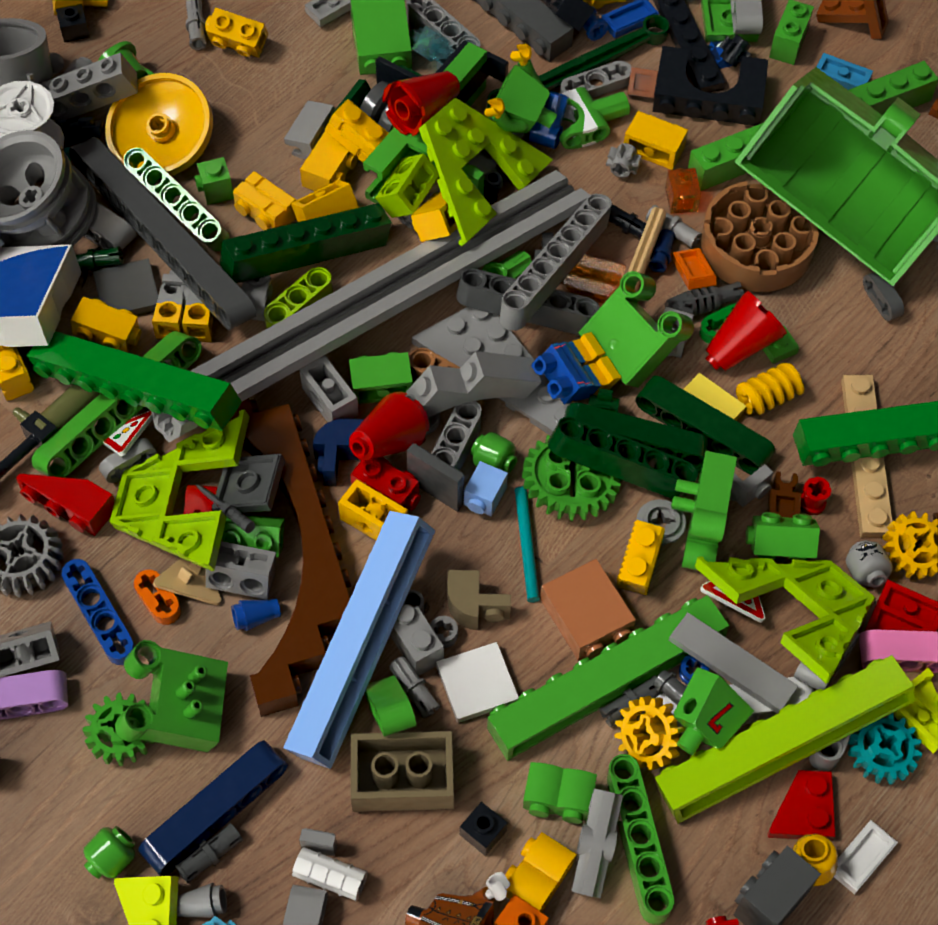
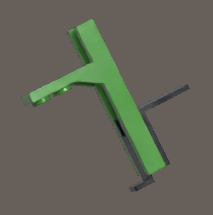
(472, 68)

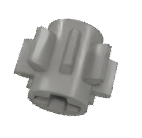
(623, 160)

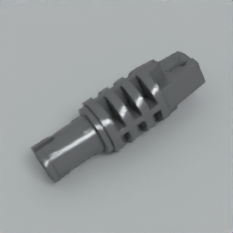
(705, 299)

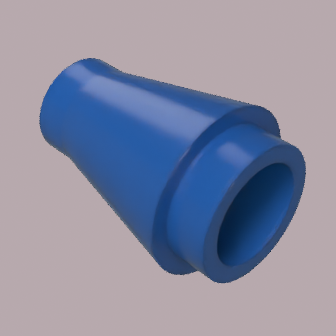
(252, 613)

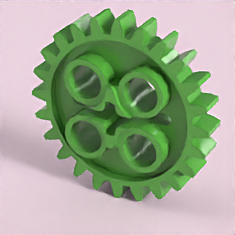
(544, 474)

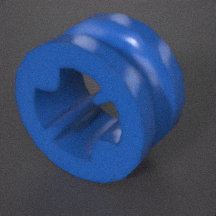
(683, 670)

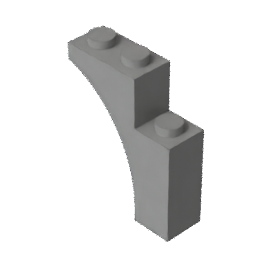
(479, 378)

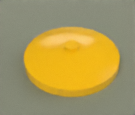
(164, 119)

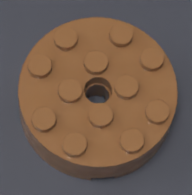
(757, 238)

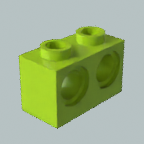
(407, 186)

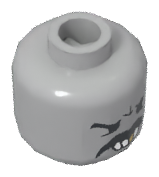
(869, 564)

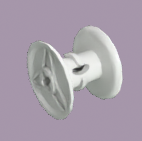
(28, 107)

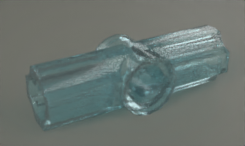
(429, 44)

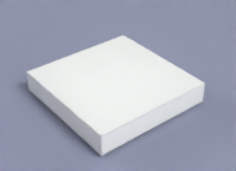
(476, 682)

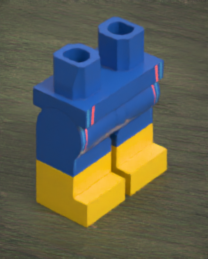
(576, 369)

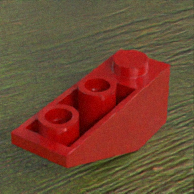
(77, 500)

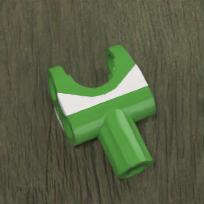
(590, 117)

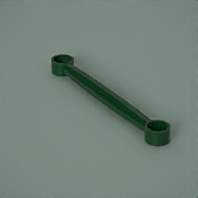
(604, 53)

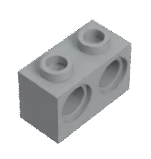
(243, 571)

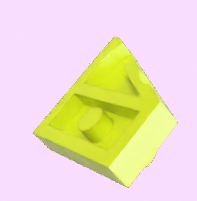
(923, 711)
(149, 899)

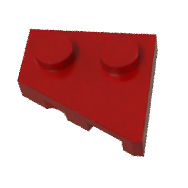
(903, 610)
(806, 807)

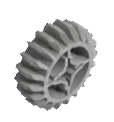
(30, 567)

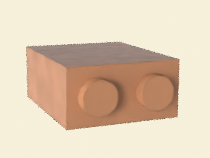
(587, 610)

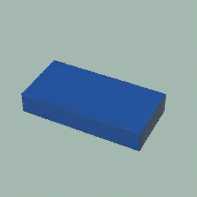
(628, 17)

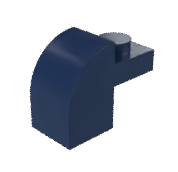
(332, 445)

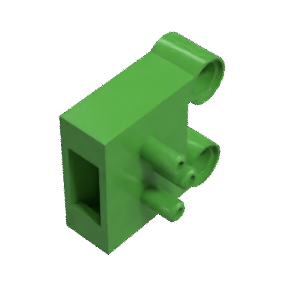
(631, 335)
(708, 507)
(183, 699)

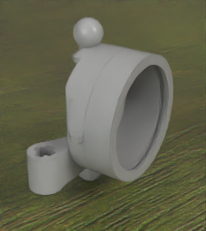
(26, 52)

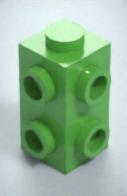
(266, 535)
(783, 536)

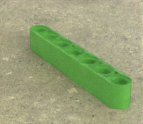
(108, 414)

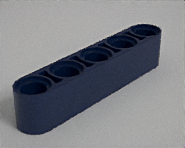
(212, 808)

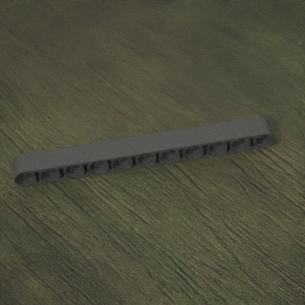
(163, 233)

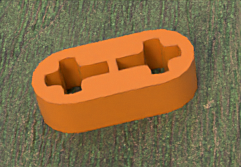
(151, 600)

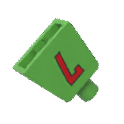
(709, 712)

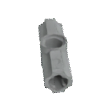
(597, 843)

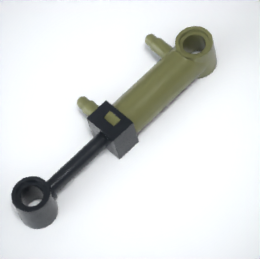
(42, 426)

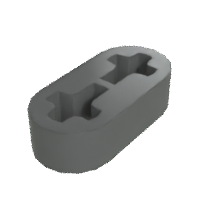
(883, 296)

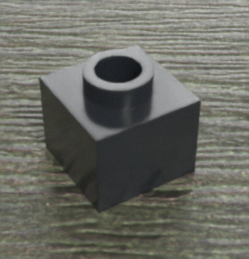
(72, 23)
(480, 838)

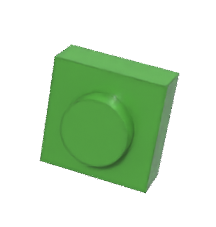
(782, 348)

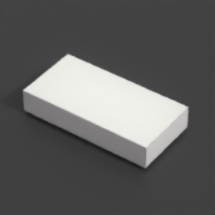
(863, 856)

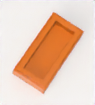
(694, 268)

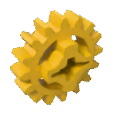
(902, 540)
(653, 729)

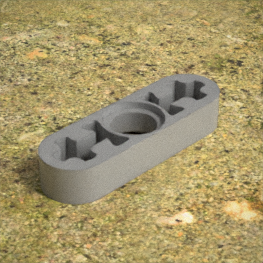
(602, 73)

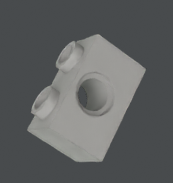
(328, 391)

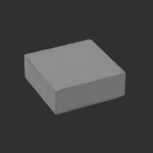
(319, 841)

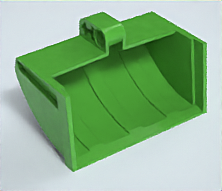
(850, 172)

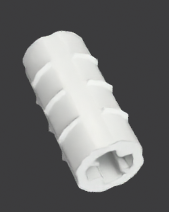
(329, 873)

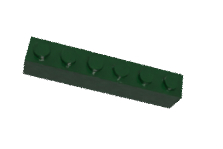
(305, 243)

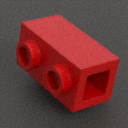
(389, 481)

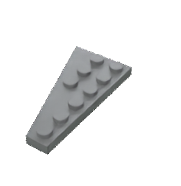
(481, 331)

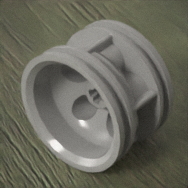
(45, 214)

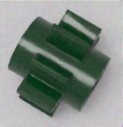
(604, 400)

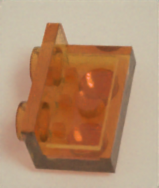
(595, 276)

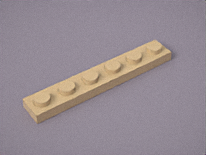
(868, 472)

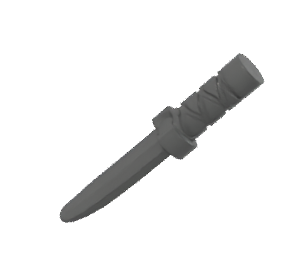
(230, 511)

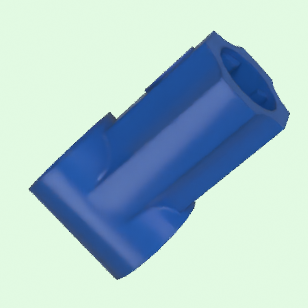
(550, 136)

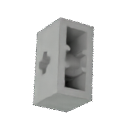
(28, 648)

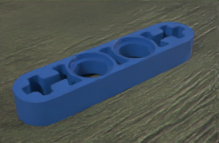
(96, 612)

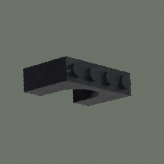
(679, 97)

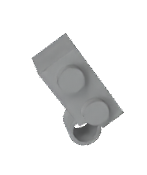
(415, 635)

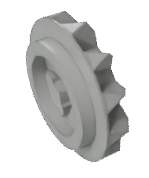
(676, 519)

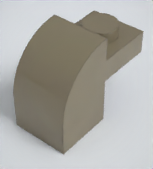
(468, 605)

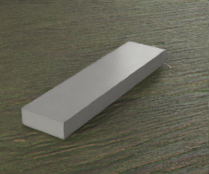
(733, 663)

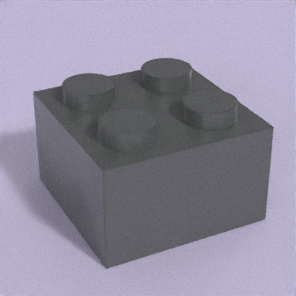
(778, 891)

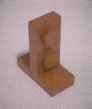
(856, 11)

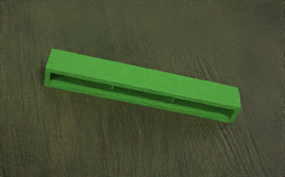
(595, 681)

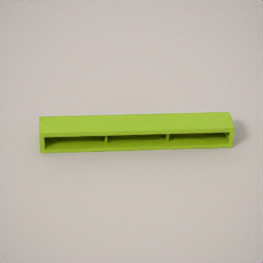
(785, 738)

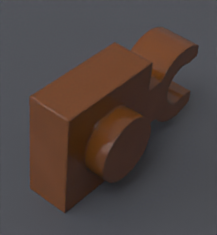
(783, 499)

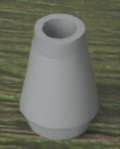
(203, 902)

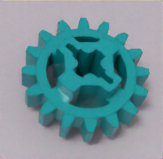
(886, 761)

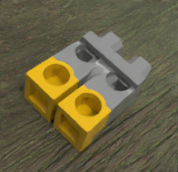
(181, 311)

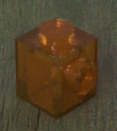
(683, 190)

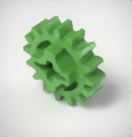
(103, 727)

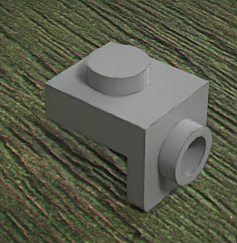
(754, 486)

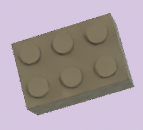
(402, 771)

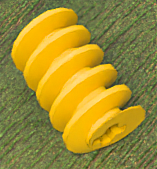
(770, 388)

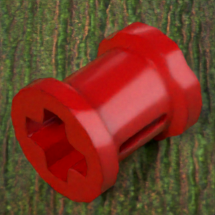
(815, 494)

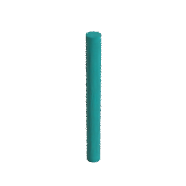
(527, 545)

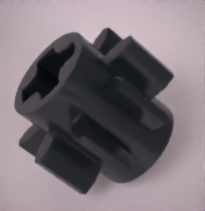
(735, 49)

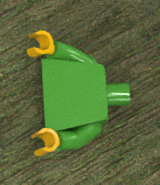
(521, 97)

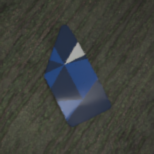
(716, 52)

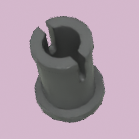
(669, 686)

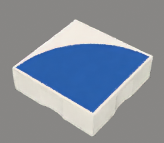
(34, 291)

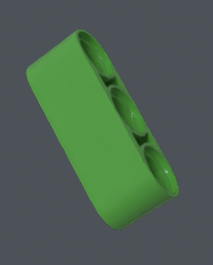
(390, 706)

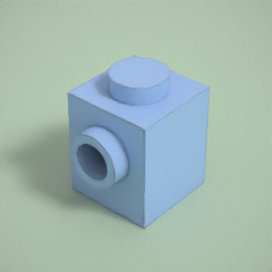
(485, 489)

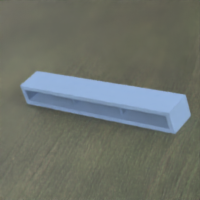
(359, 639)

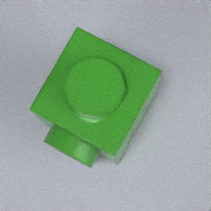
(214, 181)

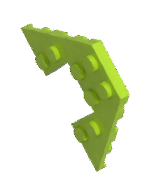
(457, 137)
(151, 488)
(818, 585)

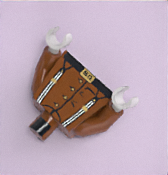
(462, 910)

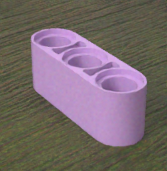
(33, 694)

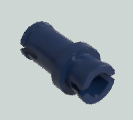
(662, 252)

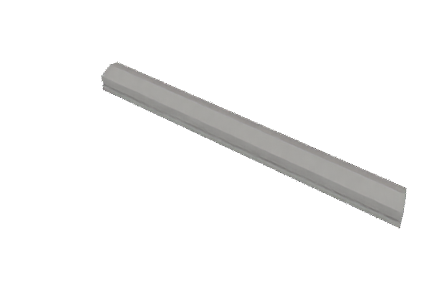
(382, 294)

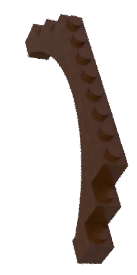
(323, 584)

